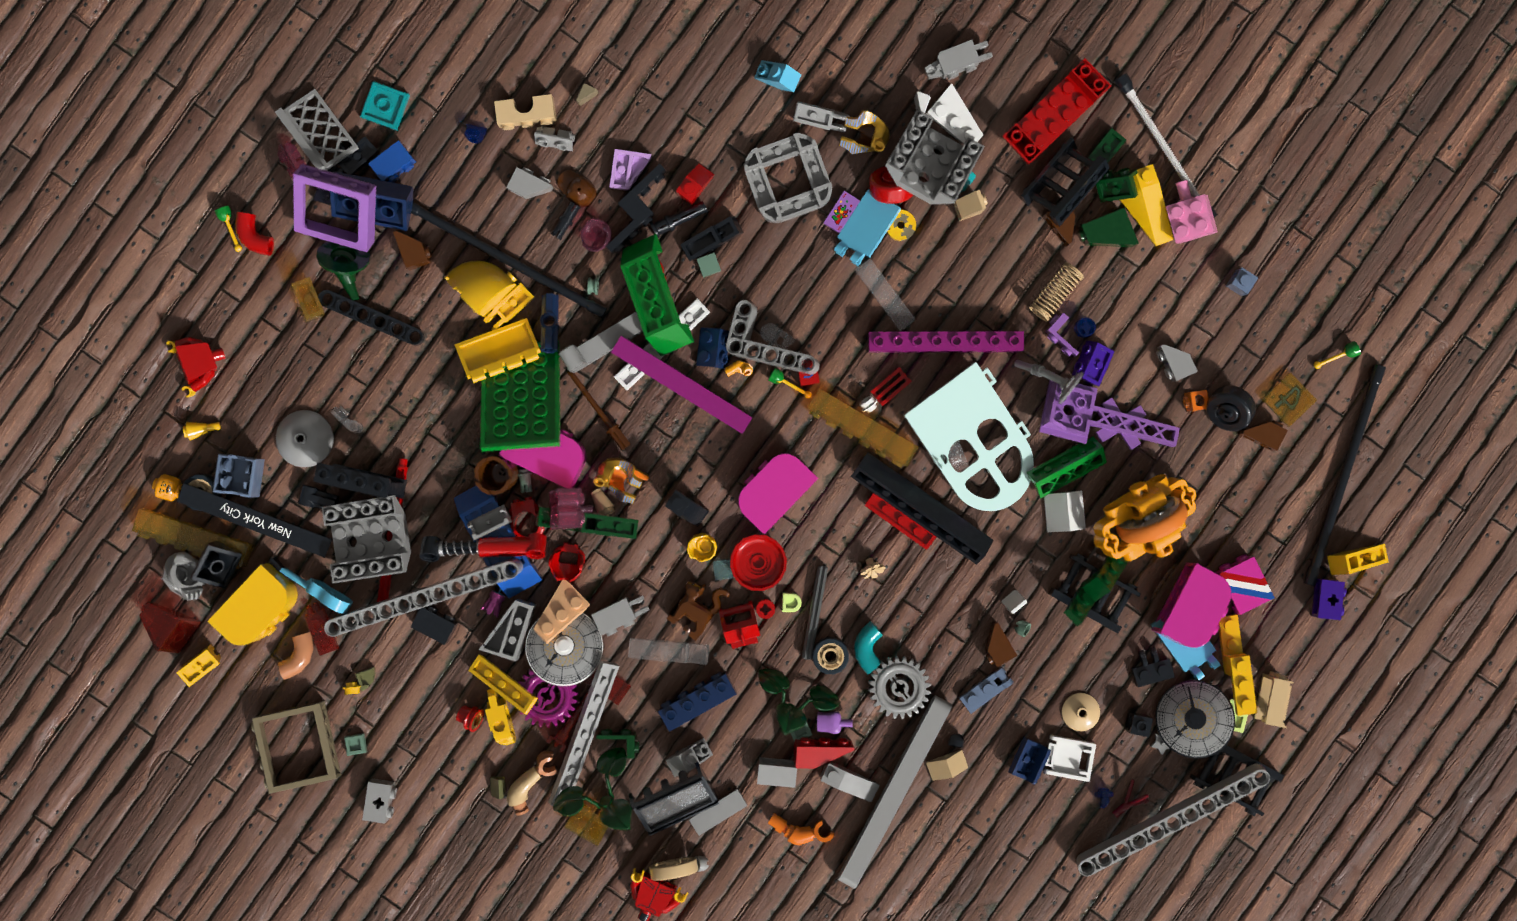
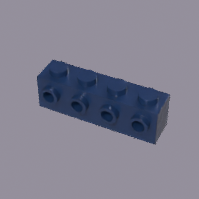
(697, 701)

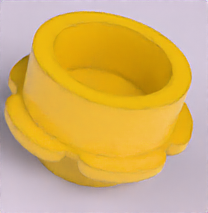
(351, 688)

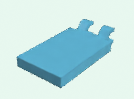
(866, 228)
(1188, 657)

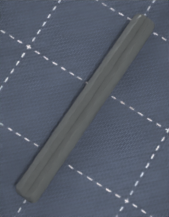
(814, 612)

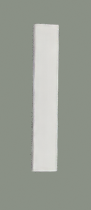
(691, 315)

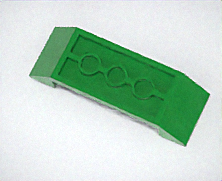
(653, 297)

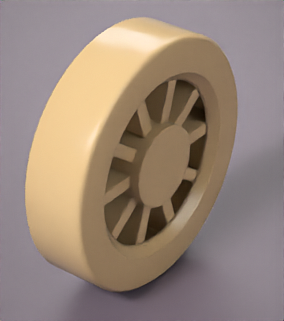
(673, 868)

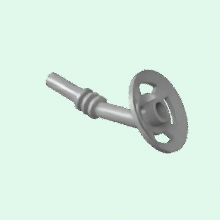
(1066, 384)

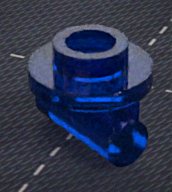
(475, 133)
(1104, 794)

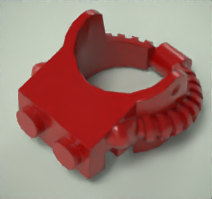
(519, 507)

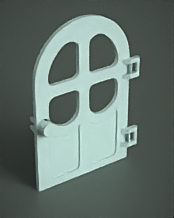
(955, 415)

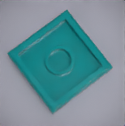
(385, 106)

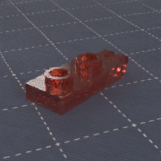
(316, 622)

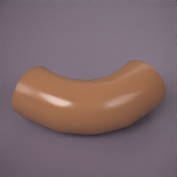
(300, 657)

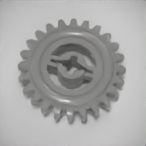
(888, 672)

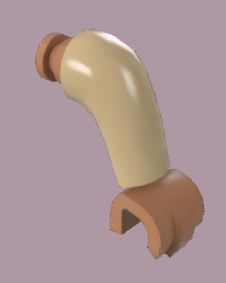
(519, 789)

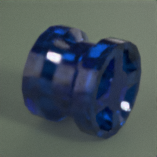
(1089, 327)

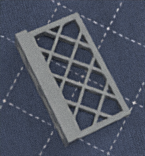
(301, 136)

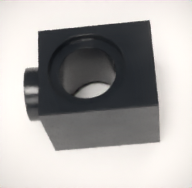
(1139, 724)

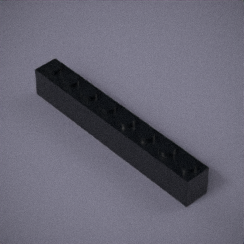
(922, 508)

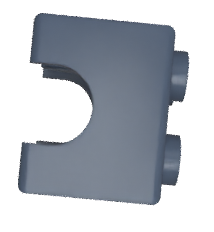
(238, 475)

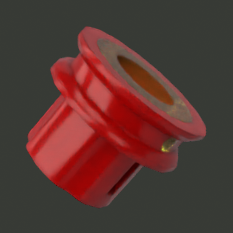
(470, 717)

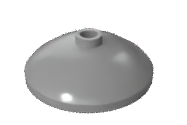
(316, 443)

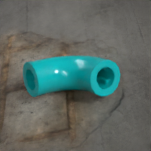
(864, 647)

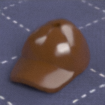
(570, 182)

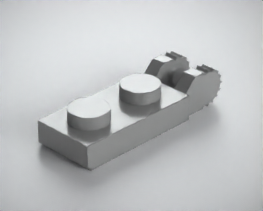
(818, 116)

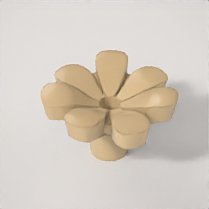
(872, 569)

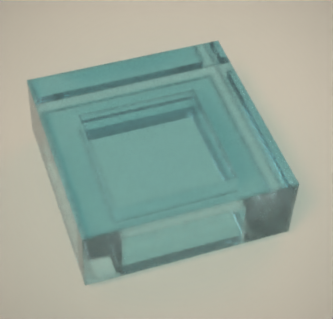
(722, 570)

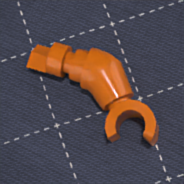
(796, 834)

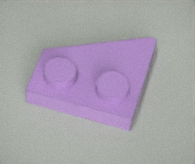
(627, 168)

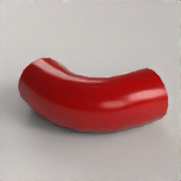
(250, 237)

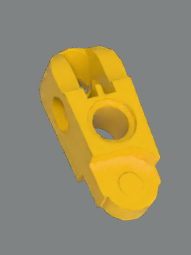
(499, 719)

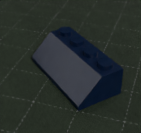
(392, 203)

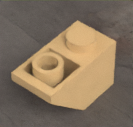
(970, 205)

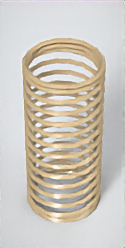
(1043, 314)

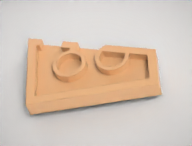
(560, 611)

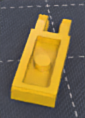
(510, 306)

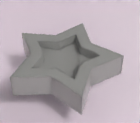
(1159, 744)

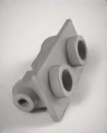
(563, 140)

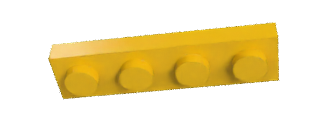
(503, 684)

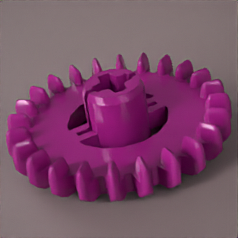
(548, 716)

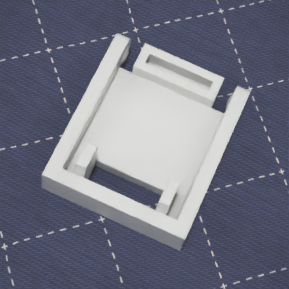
(1066, 758)

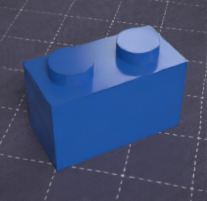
(392, 162)

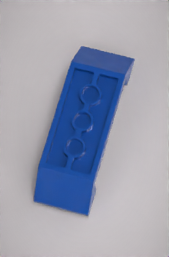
(476, 503)

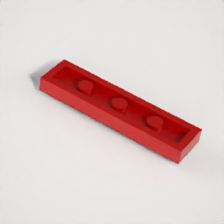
(900, 521)

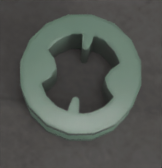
(593, 286)

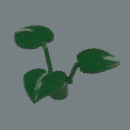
(788, 715)
(614, 813)

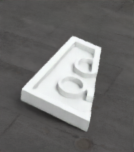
(955, 117)

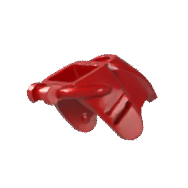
(563, 570)

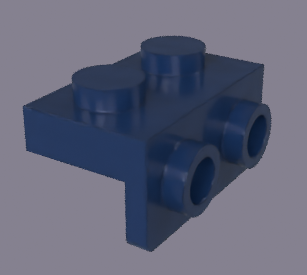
(712, 348)
(1029, 760)

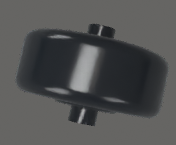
(1231, 408)

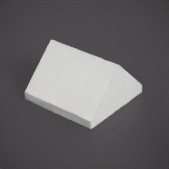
(1064, 511)

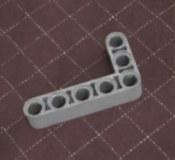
(763, 350)
(579, 357)

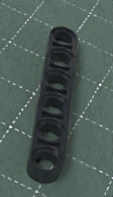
(371, 317)

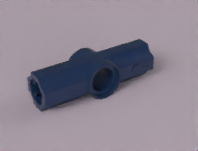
(550, 312)

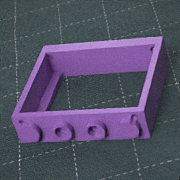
(362, 191)

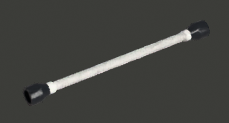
(1125, 85)

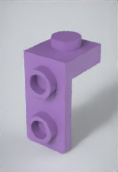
(1056, 323)

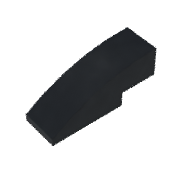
(712, 238)

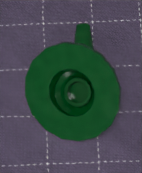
(343, 263)

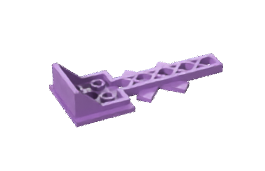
(1077, 425)

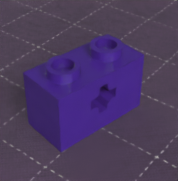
(1328, 609)

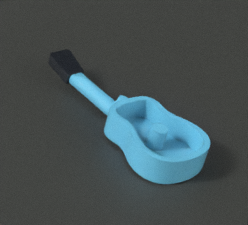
(324, 593)

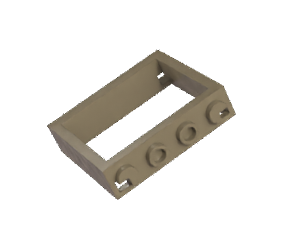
(326, 741)

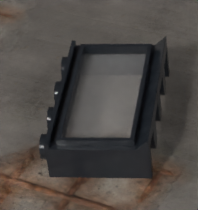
(674, 802)

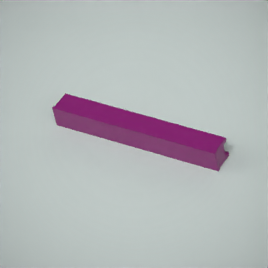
(681, 384)

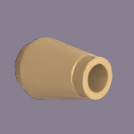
(602, 503)

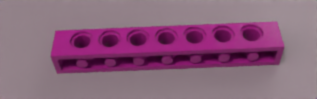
(945, 342)

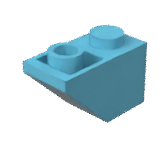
(778, 75)

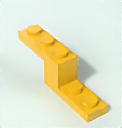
(1237, 665)

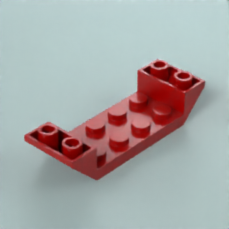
(1057, 111)

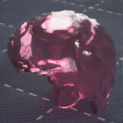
(595, 235)

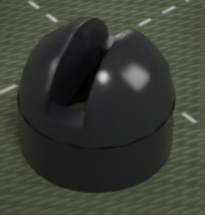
(956, 740)

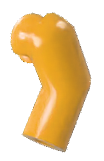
(740, 367)

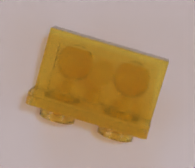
(587, 825)

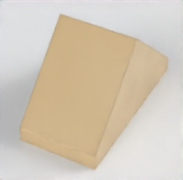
(947, 765)

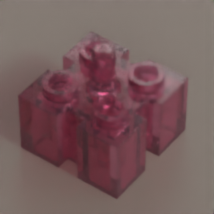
(567, 508)

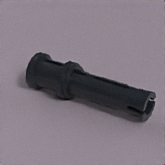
(699, 209)

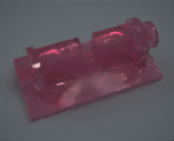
(289, 155)

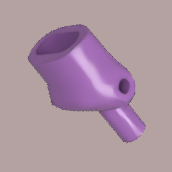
(832, 722)

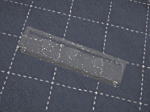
(885, 294)

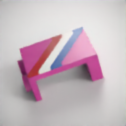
(1247, 584)

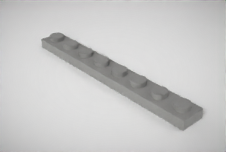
(585, 728)

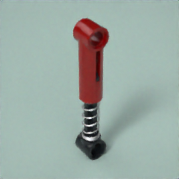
(530, 546)

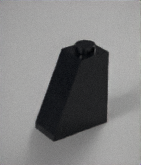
(686, 508)

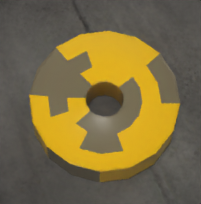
(909, 226)

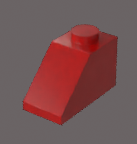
(694, 184)

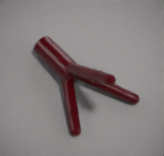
(1126, 805)

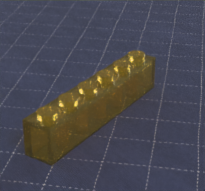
(863, 428)
(185, 535)

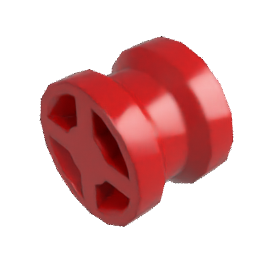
(765, 605)

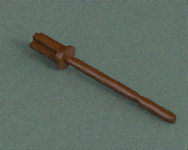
(614, 430)

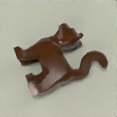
(696, 612)

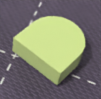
(790, 602)

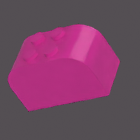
(557, 463)
(774, 490)
(1194, 606)

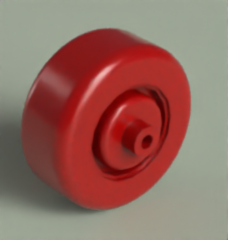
(884, 188)

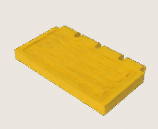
(498, 349)

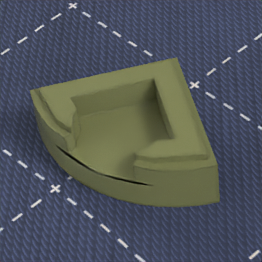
(365, 678)

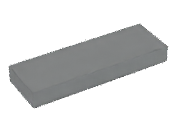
(711, 817)

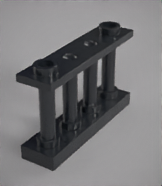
(1077, 193)
(1094, 613)
(1235, 758)

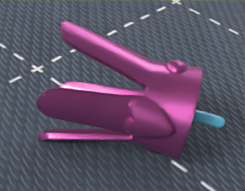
(493, 601)

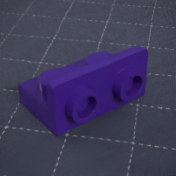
(1093, 362)

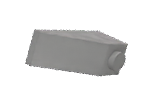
(848, 781)

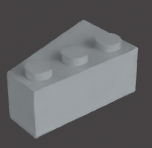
(510, 633)

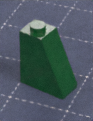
(1109, 230)

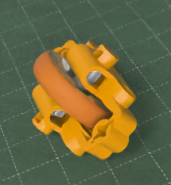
(1146, 518)

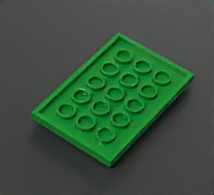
(522, 405)

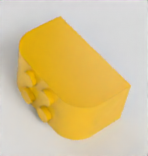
(256, 606)

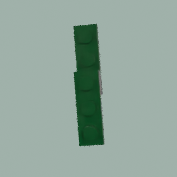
(596, 524)
(1094, 588)

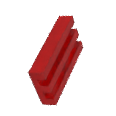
(903, 376)

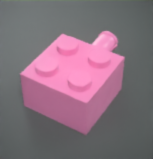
(1191, 216)

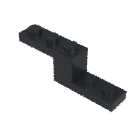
(636, 209)

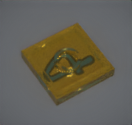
(1289, 399)

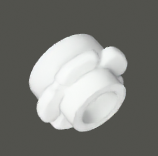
(868, 404)

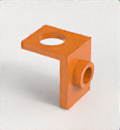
(1190, 403)

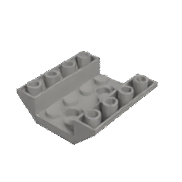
(916, 157)
(368, 523)

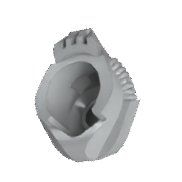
(177, 576)

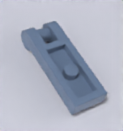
(985, 690)

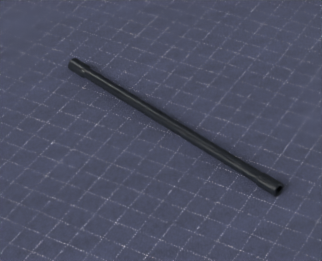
(590, 305)
(1374, 382)

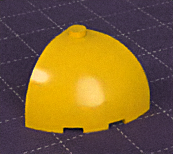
(481, 284)

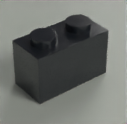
(435, 624)

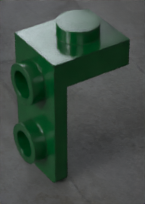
(632, 745)

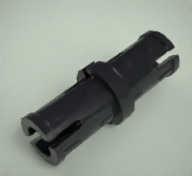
(565, 220)

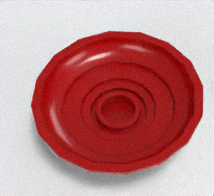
(758, 562)

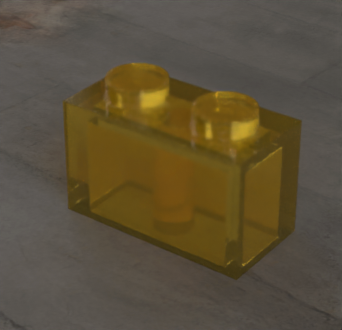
(307, 299)

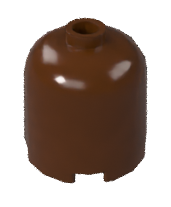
(491, 477)

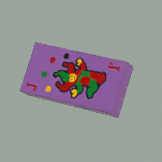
(841, 212)

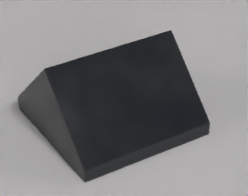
(216, 564)

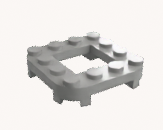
(777, 152)

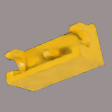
(199, 665)

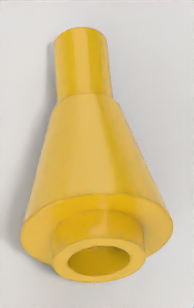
(193, 430)

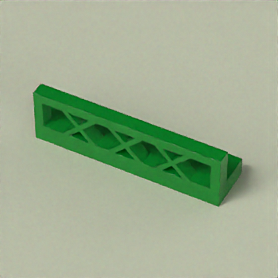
(1066, 464)

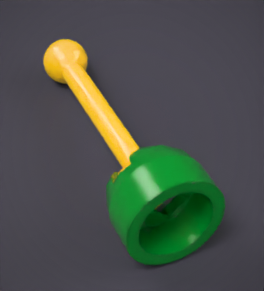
(224, 214)
(1350, 350)
(777, 377)

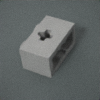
(372, 809)

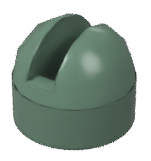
(1023, 628)

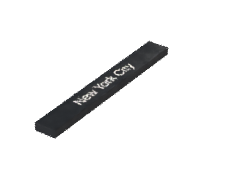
(254, 520)

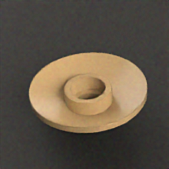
(1074, 705)

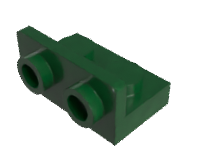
(1117, 185)

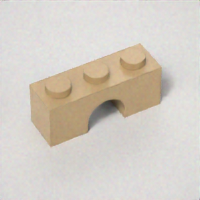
(541, 112)

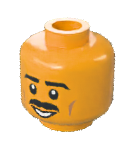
(167, 487)

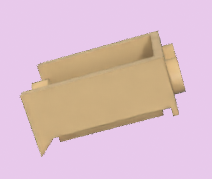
(1273, 699)

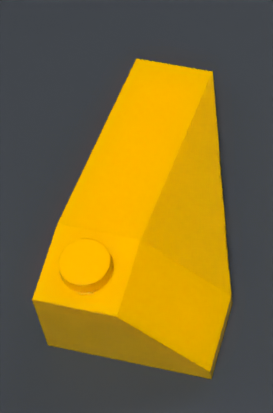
(1149, 207)

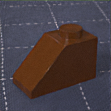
(1065, 231)
(412, 251)
(1265, 434)
(998, 646)

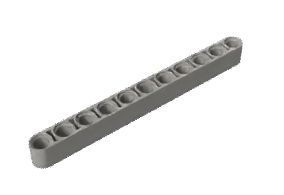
(415, 602)
(894, 791)
(1177, 811)

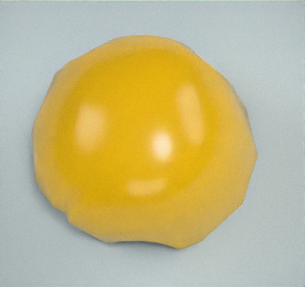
(702, 547)

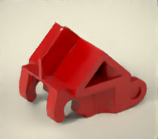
(740, 632)

